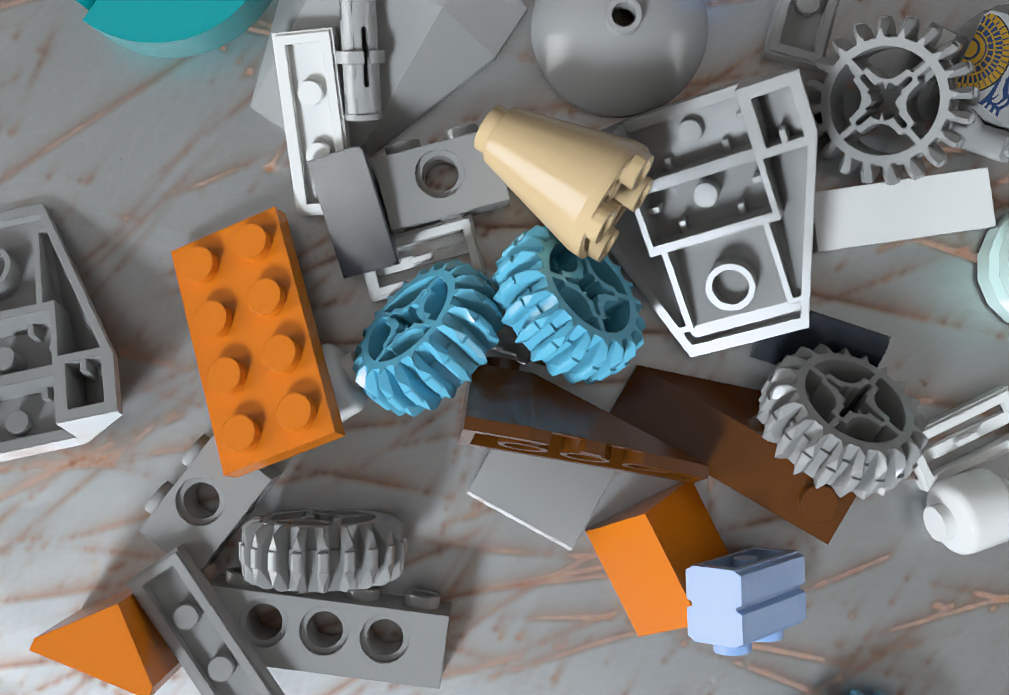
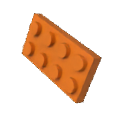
(256, 344)

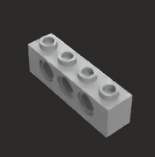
(356, 651)

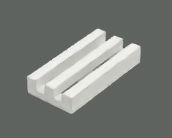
(423, 234)
(955, 416)

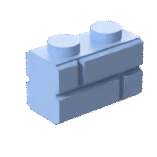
(745, 598)

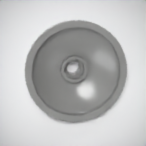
(615, 67)

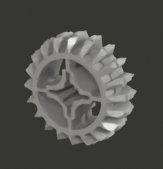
(855, 61)
(842, 421)
(322, 550)

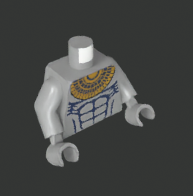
(987, 46)

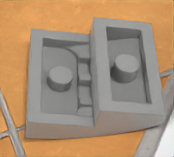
(541, 493)

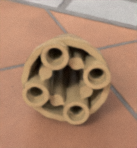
(567, 174)

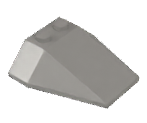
(427, 48)
(729, 212)
(53, 349)

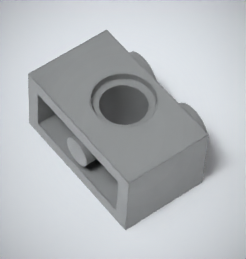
(414, 205)
(181, 520)

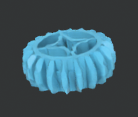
(568, 308)
(428, 338)

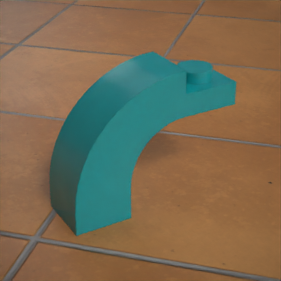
(172, 26)

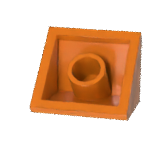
(649, 553)
(112, 643)

